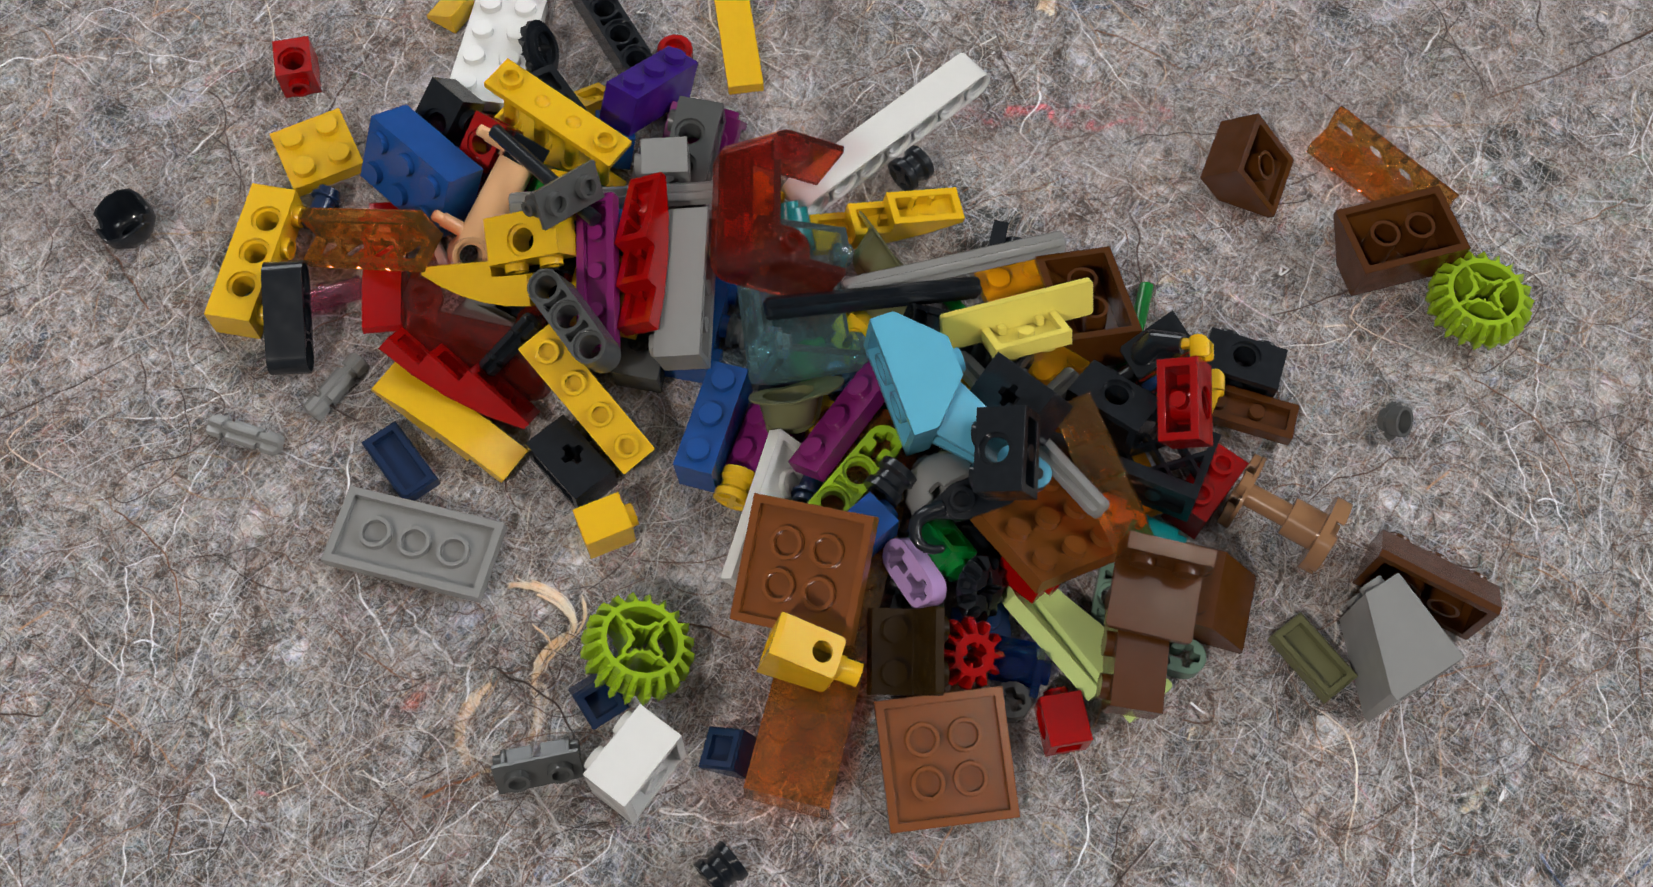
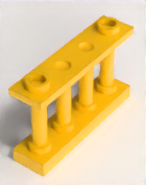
(557, 123)

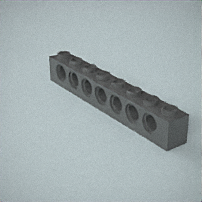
(695, 120)

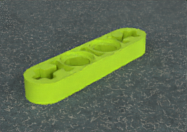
(838, 482)

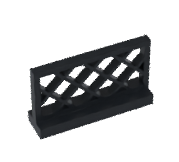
(1156, 484)

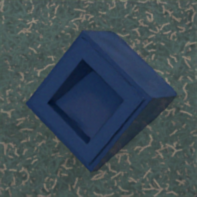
(595, 701)
(727, 751)

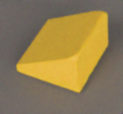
(451, 13)

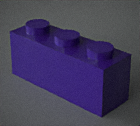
(647, 90)

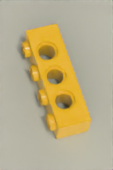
(240, 273)
(586, 399)

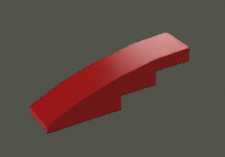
(644, 244)
(382, 293)
(458, 381)

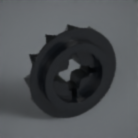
(536, 35)
(979, 573)

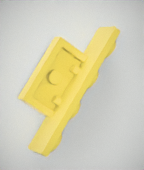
(1021, 322)

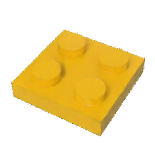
(317, 152)

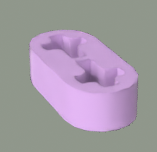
(912, 574)

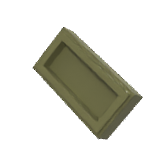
(1312, 658)

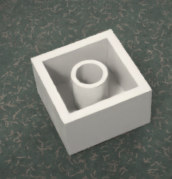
(634, 762)

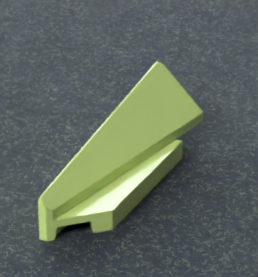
(1066, 634)

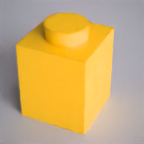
(606, 524)

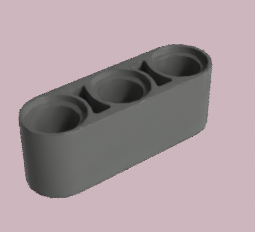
(559, 312)

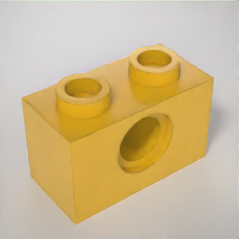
(509, 237)

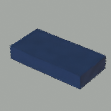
(400, 462)

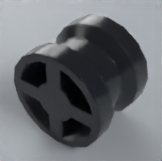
(911, 168)
(890, 481)
(721, 867)

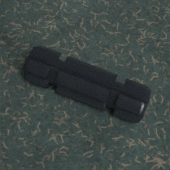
(508, 345)

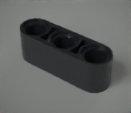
(287, 317)

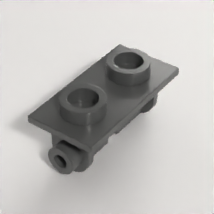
(564, 195)
(518, 769)

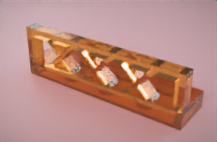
(1364, 171)
(376, 231)

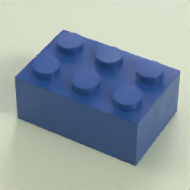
(418, 166)

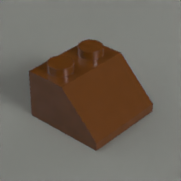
(1247, 165)
(1224, 604)

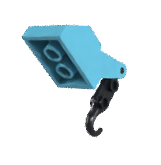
(928, 406)

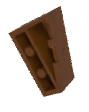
(1132, 673)

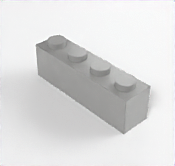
(688, 302)

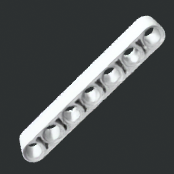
(893, 131)

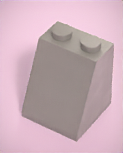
(1393, 644)

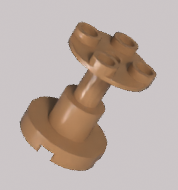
(1297, 521)

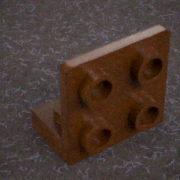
(1157, 587)

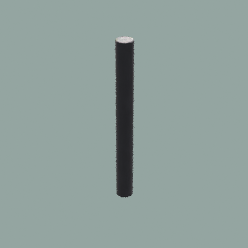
(535, 167)

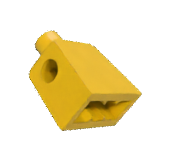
(792, 650)

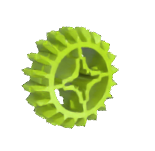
(1481, 293)
(641, 671)

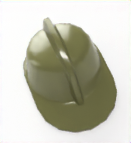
(873, 252)
(796, 405)

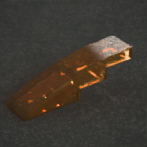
(1100, 462)

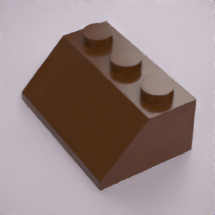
(1396, 240)
(1113, 315)
(1455, 597)

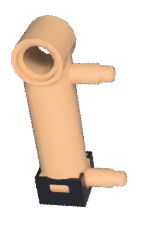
(505, 178)

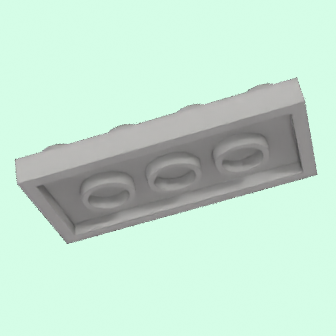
(414, 544)

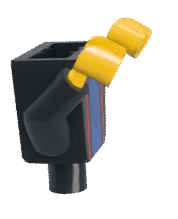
(1165, 340)

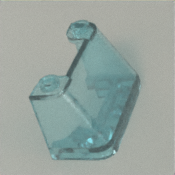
(803, 345)

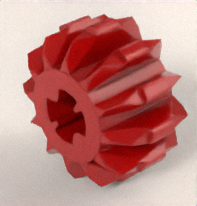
(979, 657)

